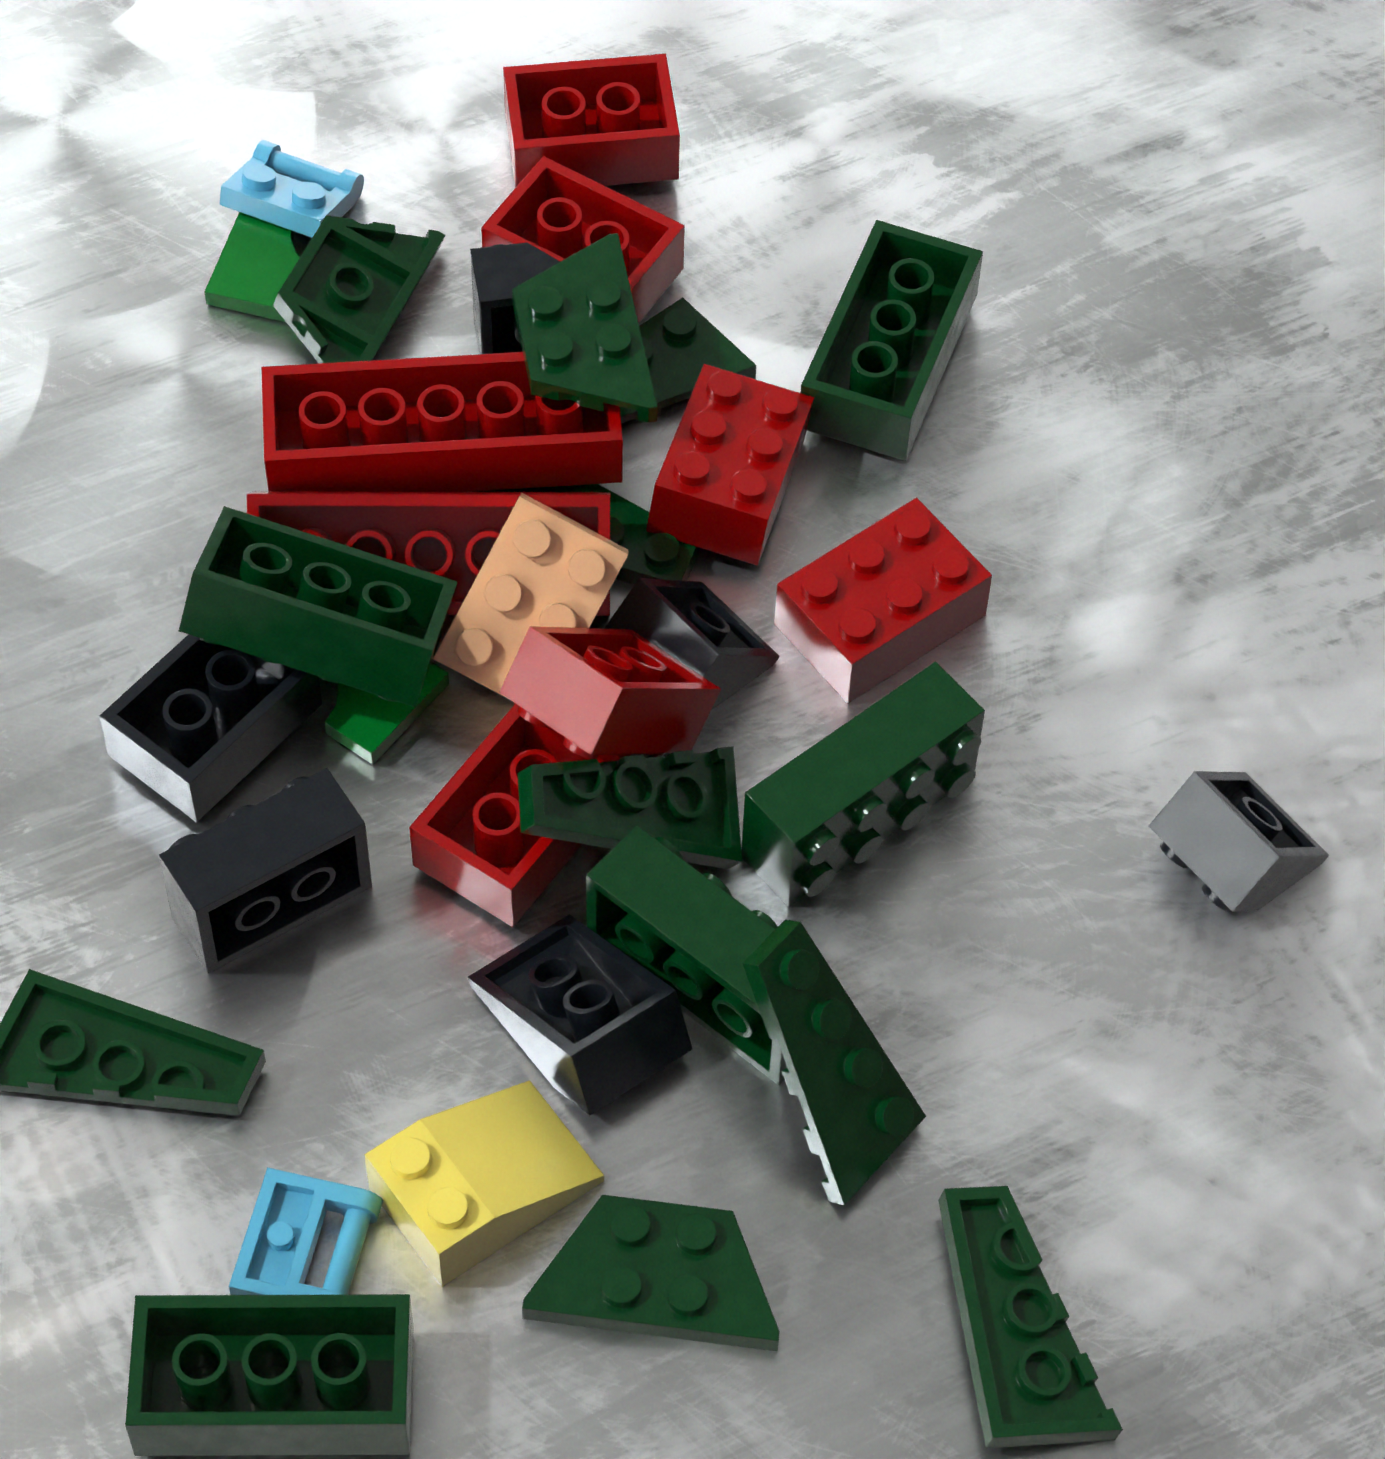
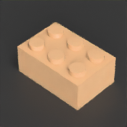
(537, 574)

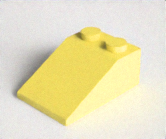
(478, 1177)

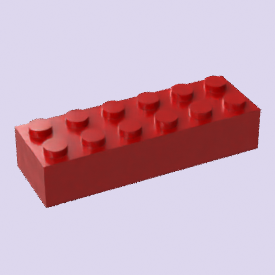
(429, 428)
(424, 530)

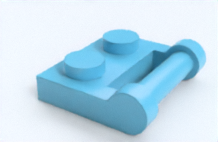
(290, 190)
(287, 1231)

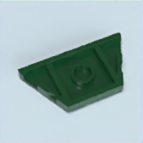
(353, 286)
(585, 332)
(657, 1274)

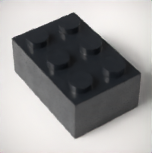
(205, 721)
(266, 869)

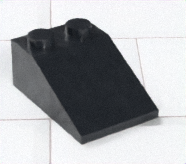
(584, 1012)

